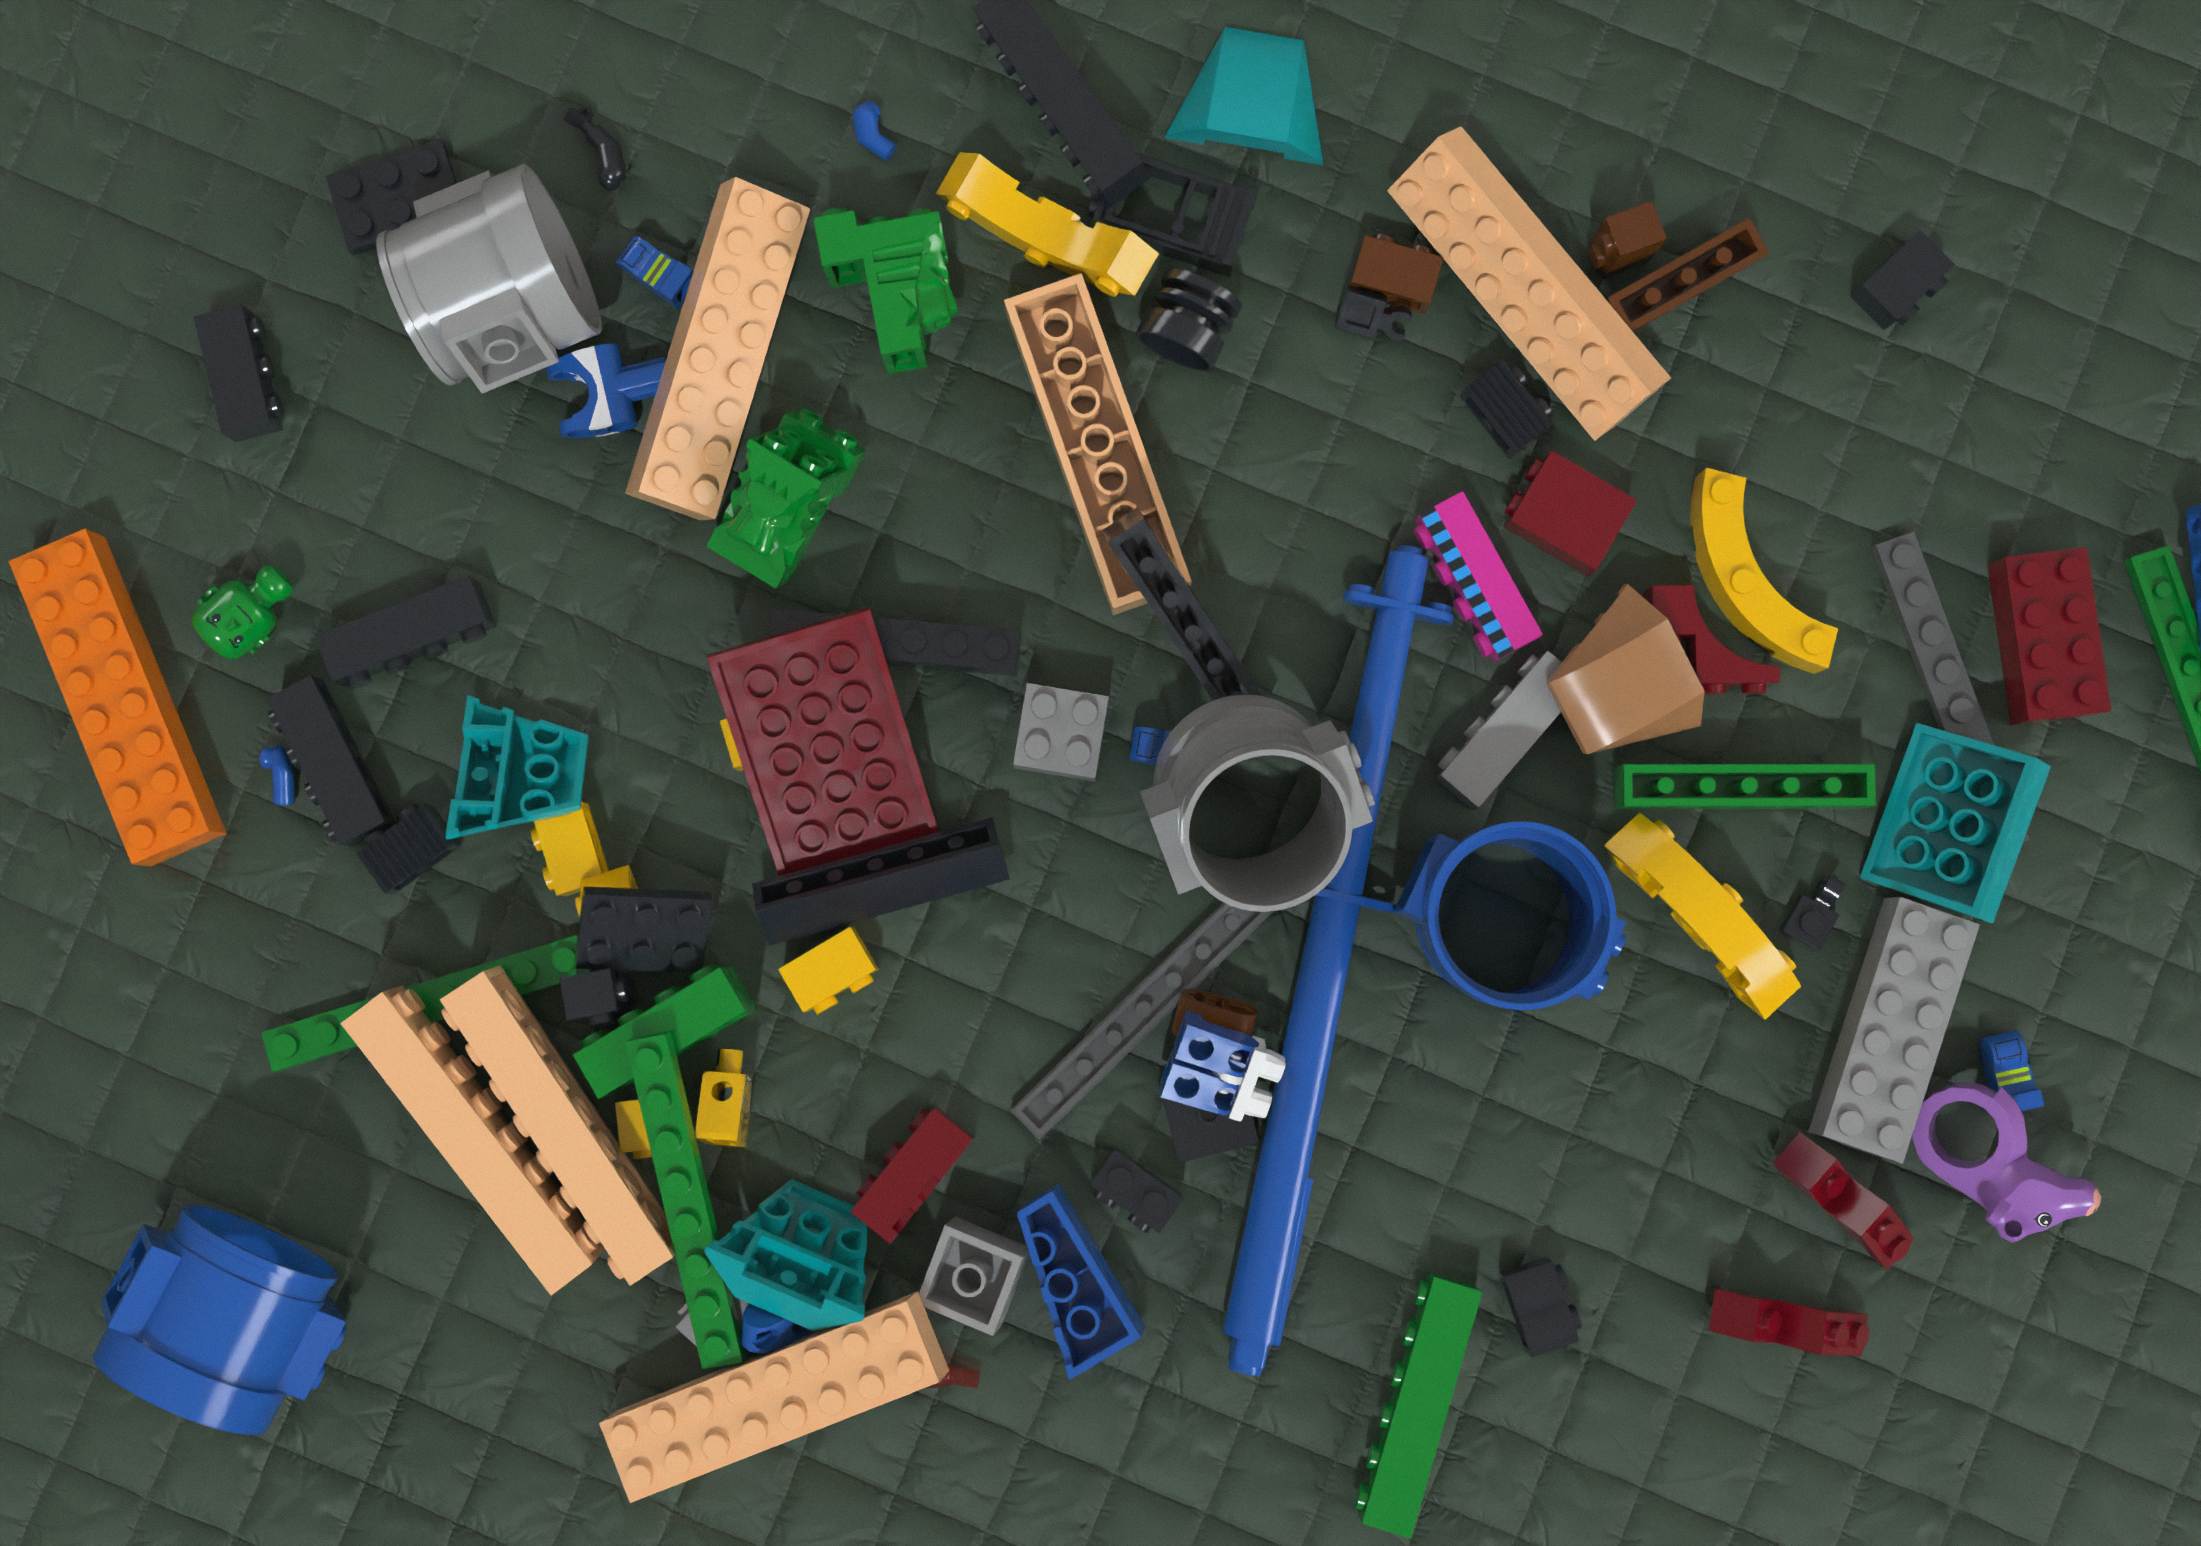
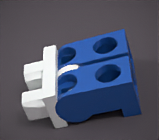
(1219, 1070)

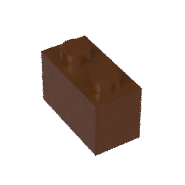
(1626, 240)
(1397, 272)

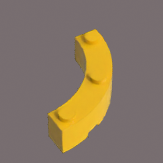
(1044, 230)
(1739, 583)
(1706, 912)

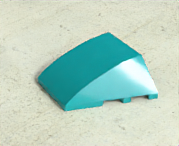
(1253, 96)
(514, 771)
(797, 1258)

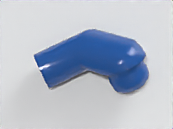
(867, 132)
(282, 774)

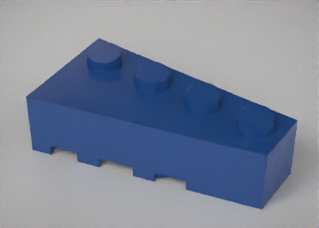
(1080, 1289)

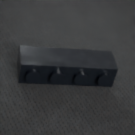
(405, 632)
(329, 761)

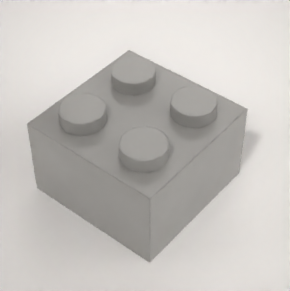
(1061, 732)
(973, 1275)

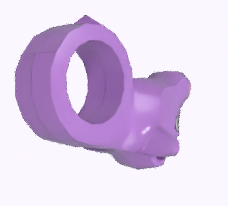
(2010, 1186)

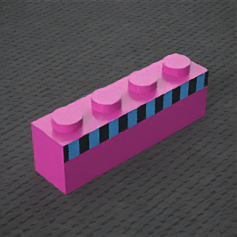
(1477, 578)

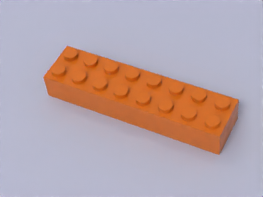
(117, 698)

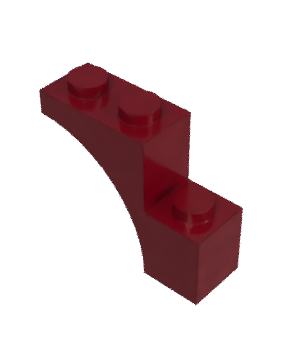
(1712, 662)
(1845, 1200)
(1789, 1323)

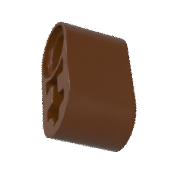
(1217, 1010)

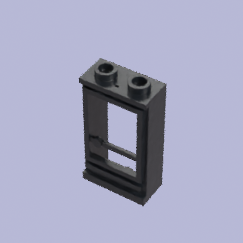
(1223, 227)

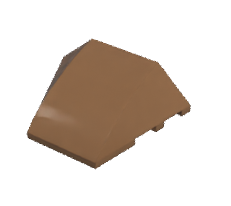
(1627, 679)

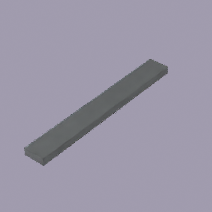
(1135, 1017)

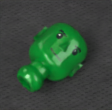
(240, 615)

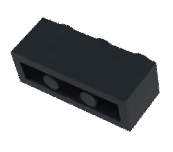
(239, 373)

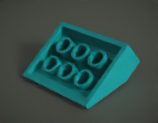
(1955, 822)

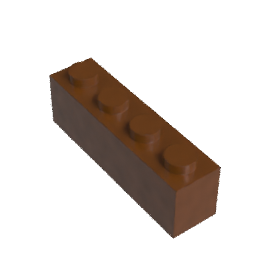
(1689, 275)

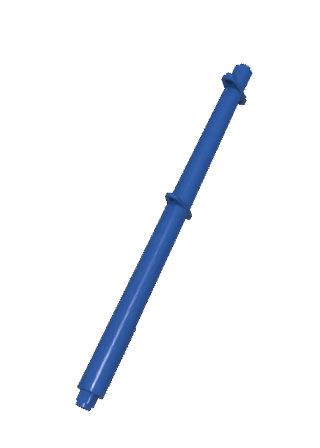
(1281, 1181)

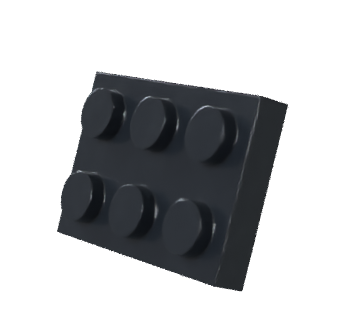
(382, 192)
(643, 929)

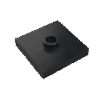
(1205, 1133)

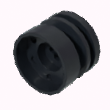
(1189, 317)

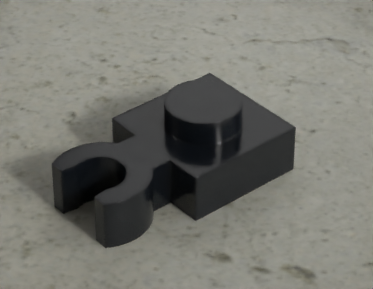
(1365, 312)

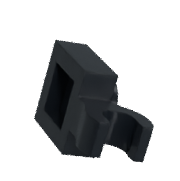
(1811, 918)

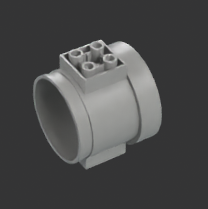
(489, 279)
(1236, 731)

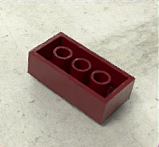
(2048, 636)

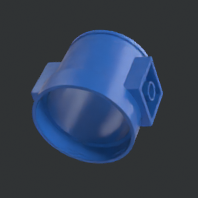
(1593, 923)
(219, 1320)

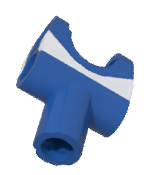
(610, 389)

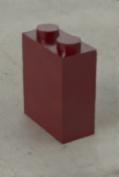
(1568, 512)

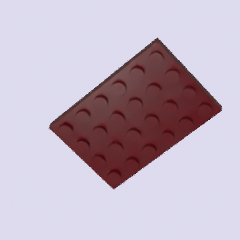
(823, 741)

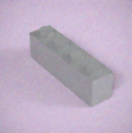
(1504, 736)

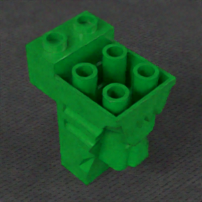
(904, 276)
(785, 495)

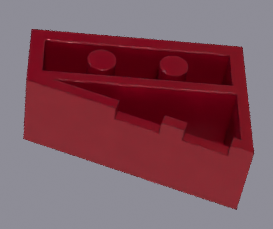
(911, 1172)

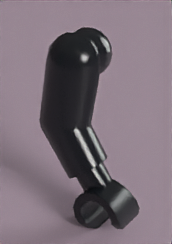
(608, 148)

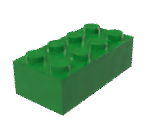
(691, 1014)

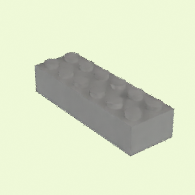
(1894, 1028)

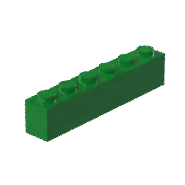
(1744, 786)
(1418, 1404)

